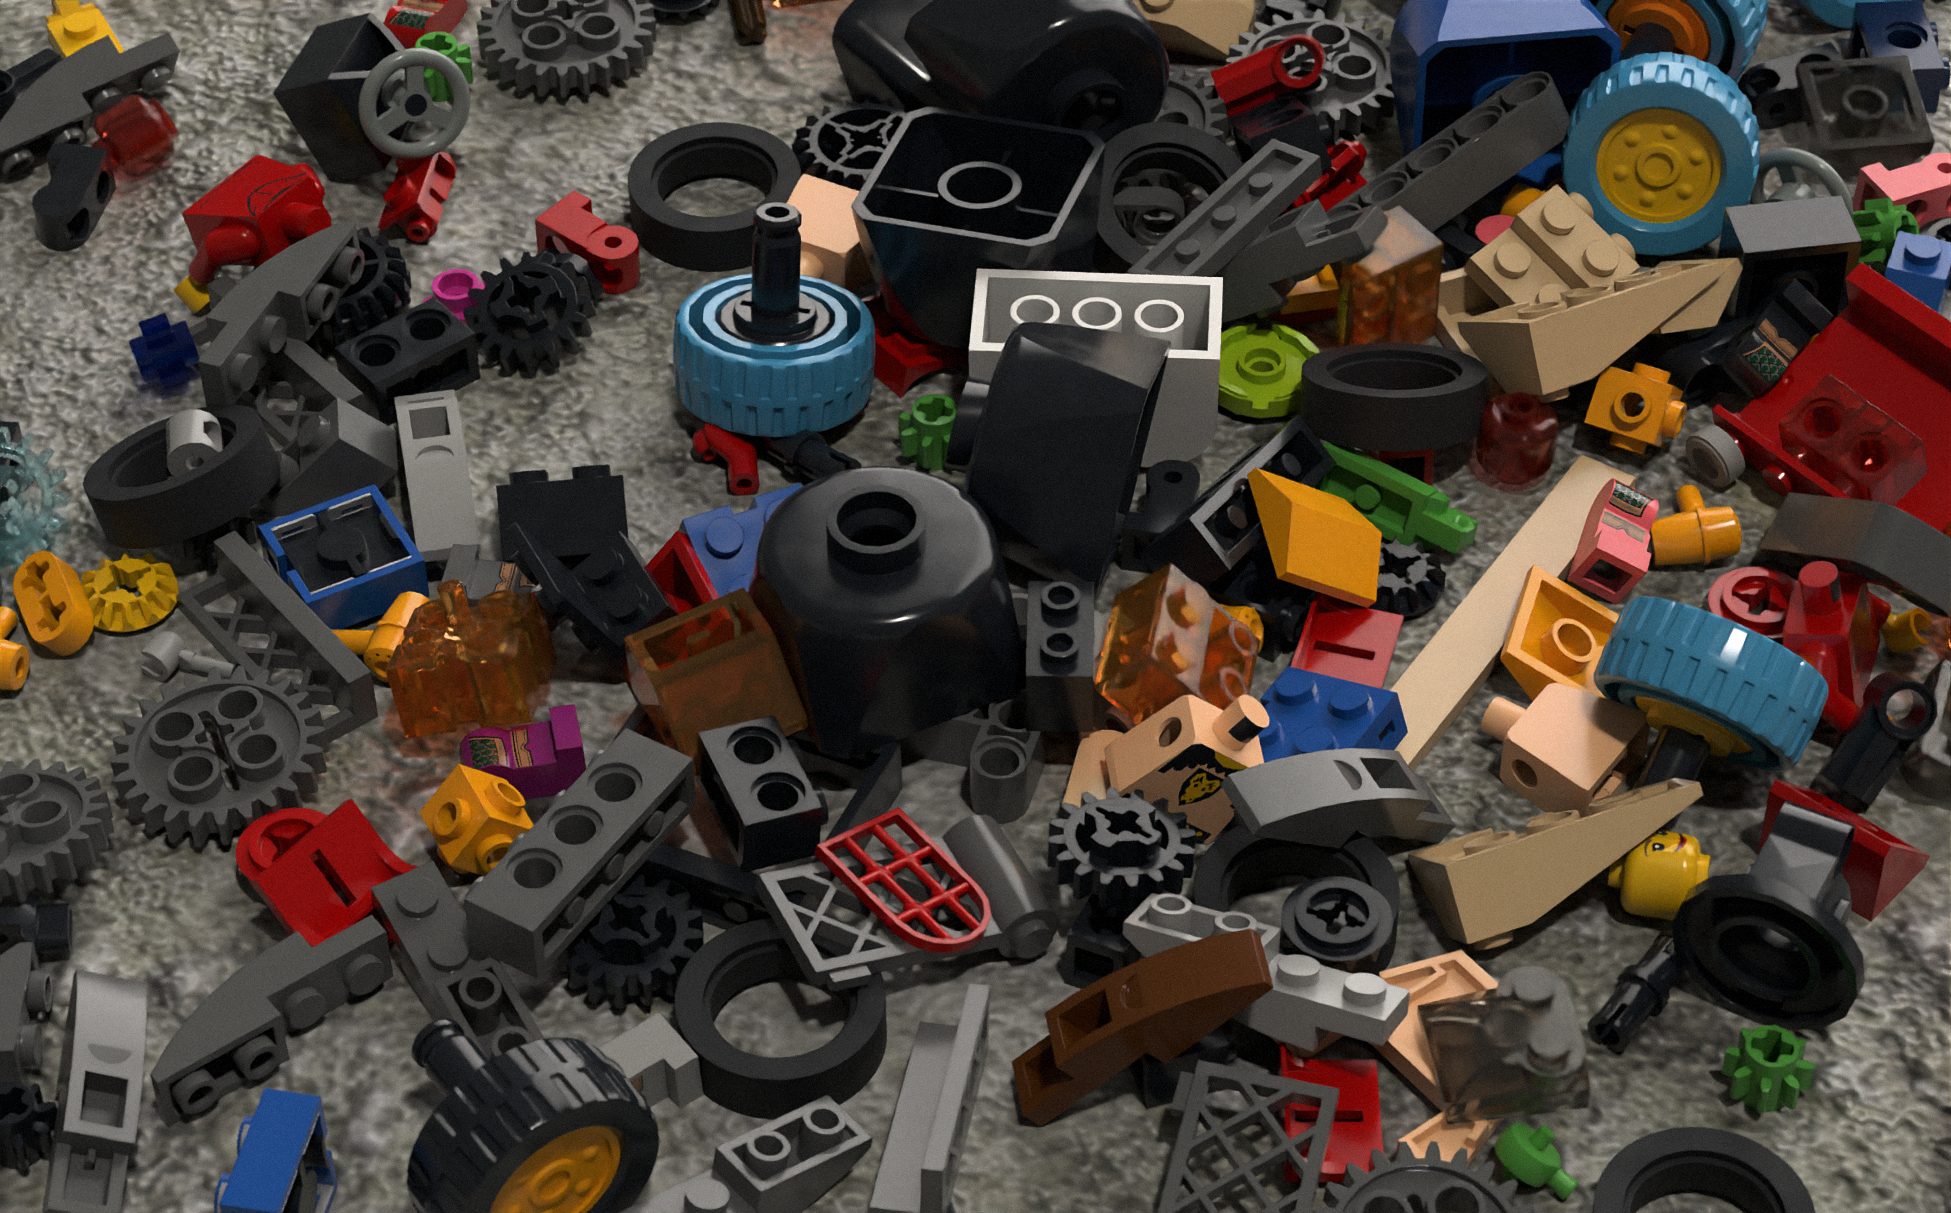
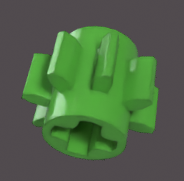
(447, 45)
(1879, 228)
(928, 430)
(1768, 1068)

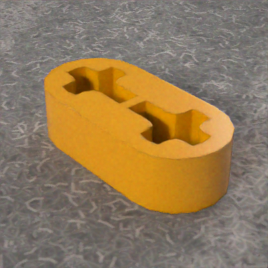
(53, 603)

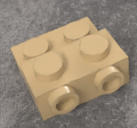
(1551, 251)

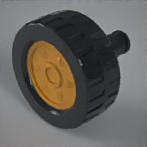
(528, 1129)

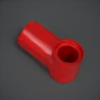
(1264, 75)

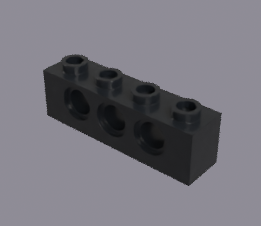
(1224, 518)

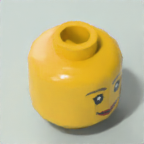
(1659, 873)

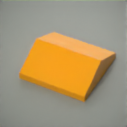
(1317, 539)
(1555, 635)

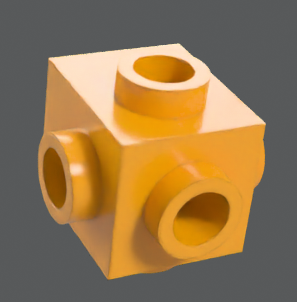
(1617, 398)
(475, 819)

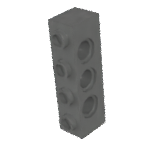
(579, 852)

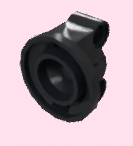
(1778, 933)

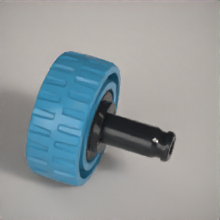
(773, 344)

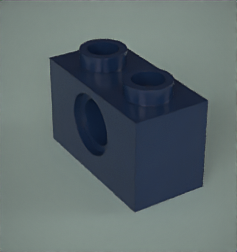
(1899, 30)

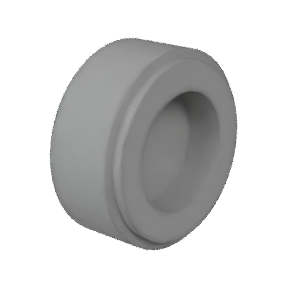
(1715, 456)

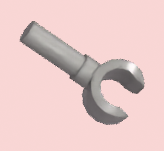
(169, 651)

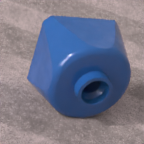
(1464, 51)

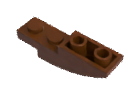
(1141, 1009)

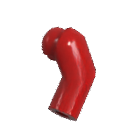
(736, 451)

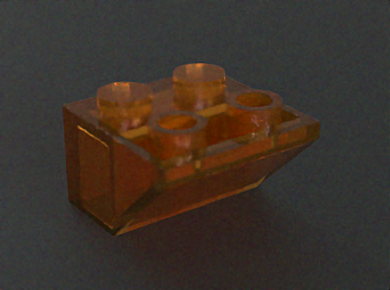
(1394, 289)
(1171, 643)
(712, 672)

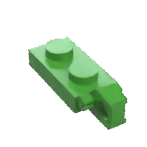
(1396, 501)

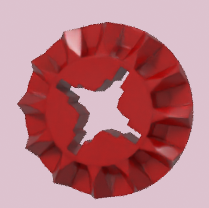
(1746, 588)
(274, 833)

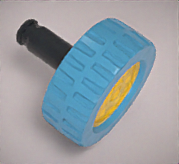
(1662, 151)
(1708, 690)

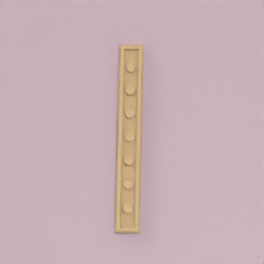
(1474, 635)

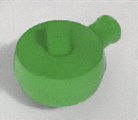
(1532, 1158)

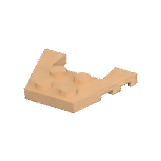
(1405, 1049)

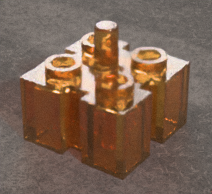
(471, 661)

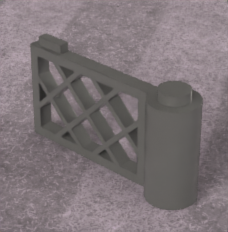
(1019, 922)
(1280, 1092)

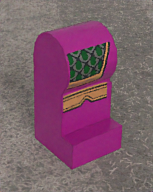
(532, 757)

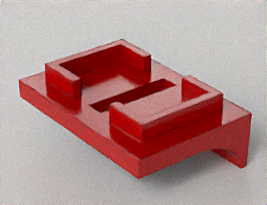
(903, 356)
(1351, 632)
(353, 857)
(1357, 1100)

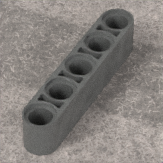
(1469, 155)

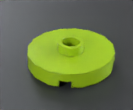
(1262, 370)

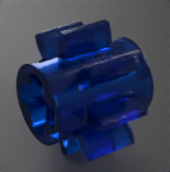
(164, 351)

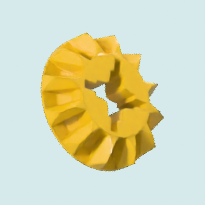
(121, 610)

